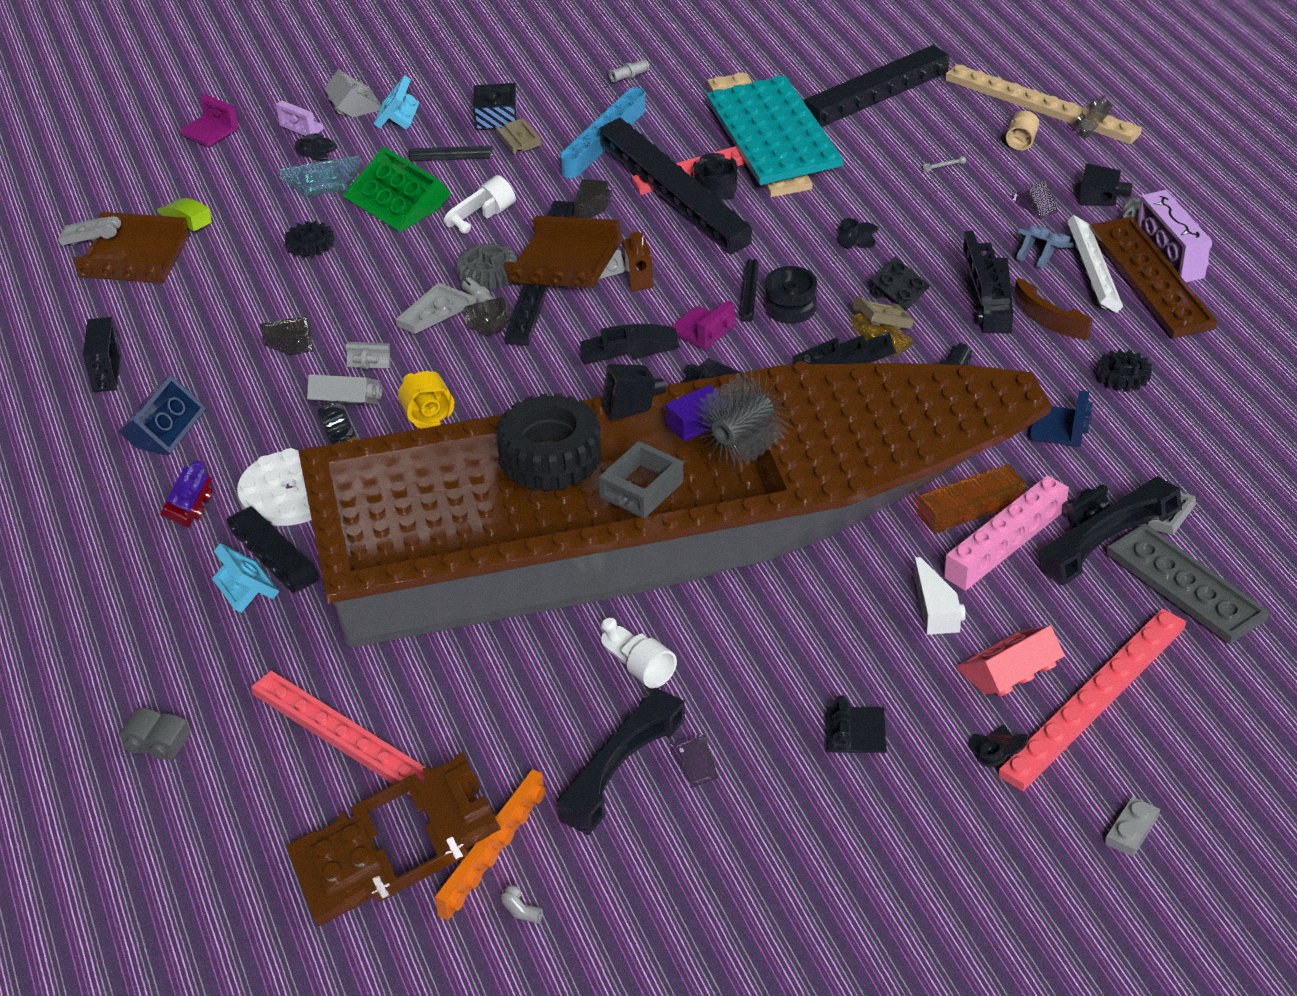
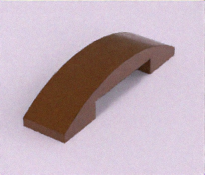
(1050, 316)

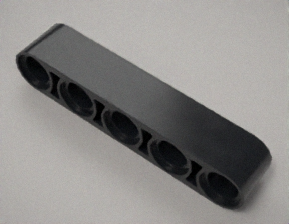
(272, 549)

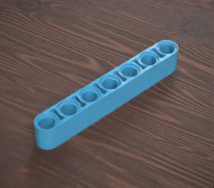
(588, 146)

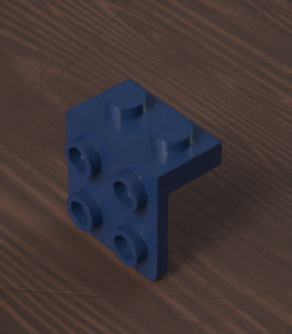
(1064, 424)

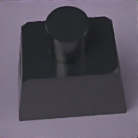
(1102, 186)
(629, 390)

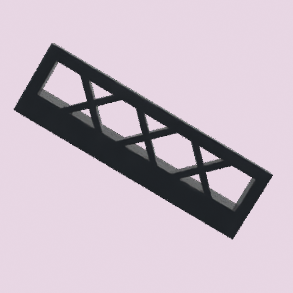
(981, 275)

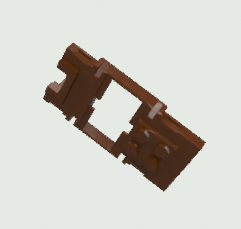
(344, 867)

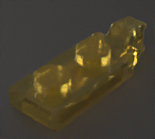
(869, 330)

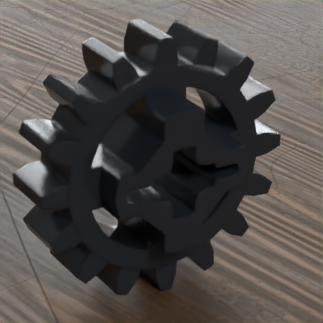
(309, 239)
(1124, 370)

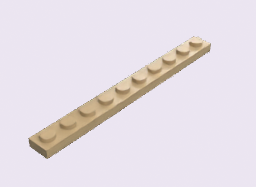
(1039, 102)

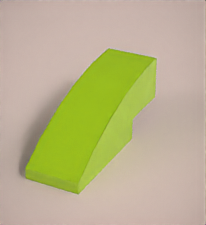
(195, 212)

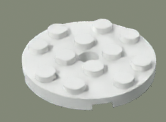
(265, 488)

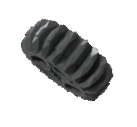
(485, 265)

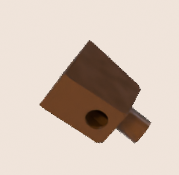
(637, 253)

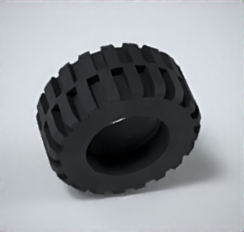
(549, 464)

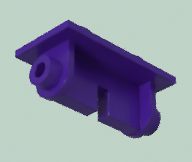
(188, 486)

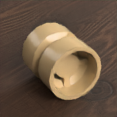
(1022, 130)

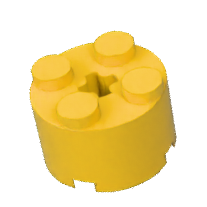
(425, 399)

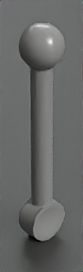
(927, 167)

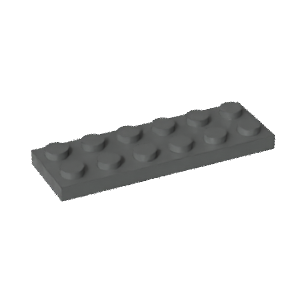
(1188, 583)

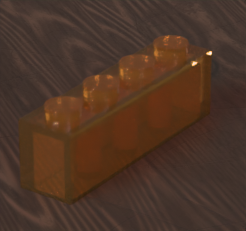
(970, 498)

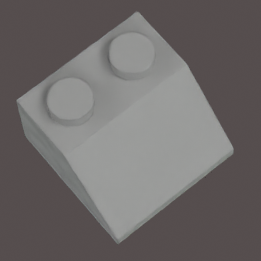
(351, 95)

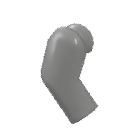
(517, 909)

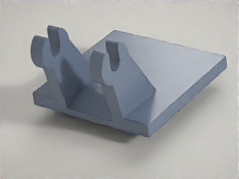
(1053, 240)

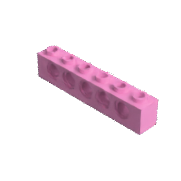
(1005, 533)

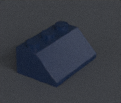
(163, 418)

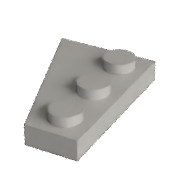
(433, 308)

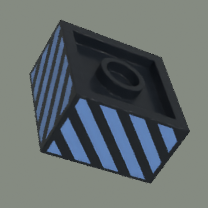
(494, 105)

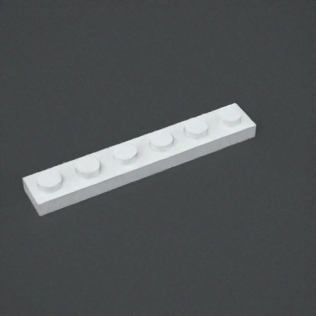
(1095, 264)

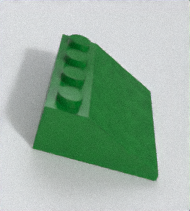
(396, 191)

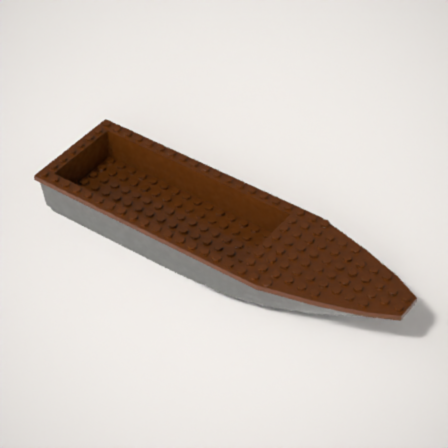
(437, 537)

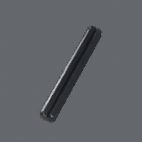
(450, 153)
(749, 290)

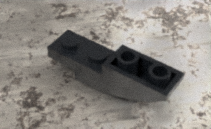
(636, 339)

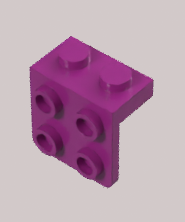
(217, 122)
(706, 327)

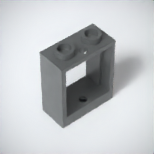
(632, 497)

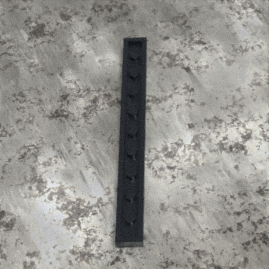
(532, 295)

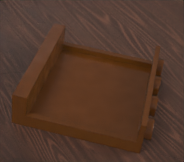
(140, 250)
(566, 252)

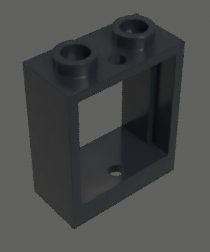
(102, 355)

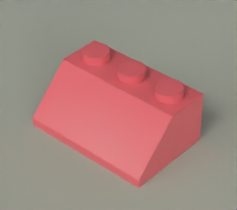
(1013, 660)

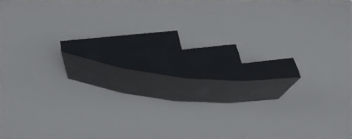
(850, 352)

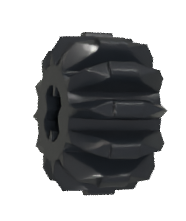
(336, 422)

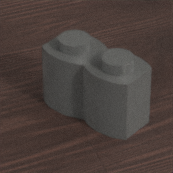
(154, 734)

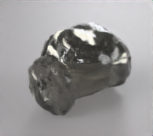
(488, 316)

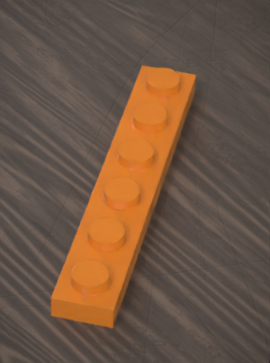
(485, 852)

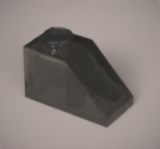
(592, 198)
(288, 335)

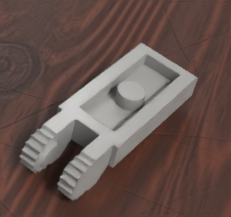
(89, 229)

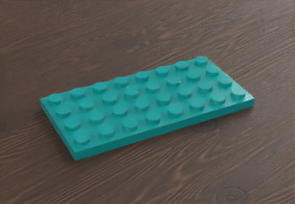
(773, 130)

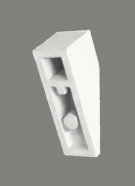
(937, 601)

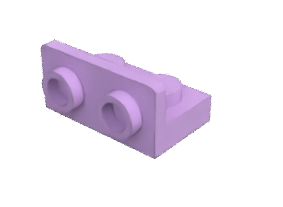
(297, 119)

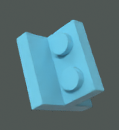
(398, 106)
(241, 578)

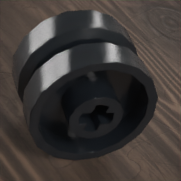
(791, 294)

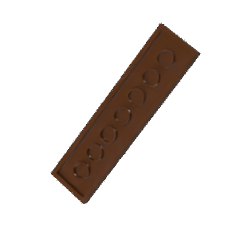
(1153, 277)

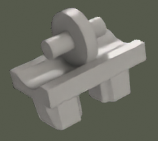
(368, 355)

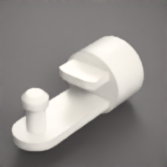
(492, 196)
(643, 656)

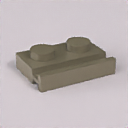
(518, 136)

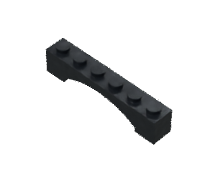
(1152, 501)
(584, 801)

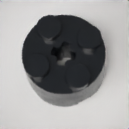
(717, 174)

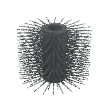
(742, 418)

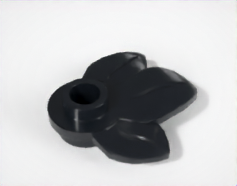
(315, 146)
(856, 233)
(997, 746)

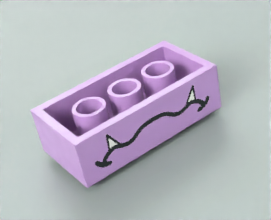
(1175, 234)

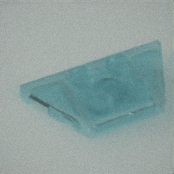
(321, 176)

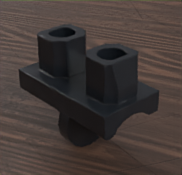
(1087, 506)

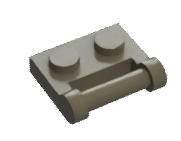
(882, 313)

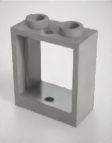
(344, 389)

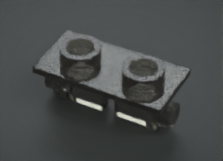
(1097, 109)

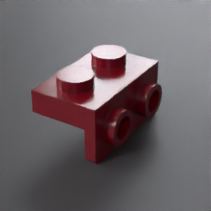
(183, 516)

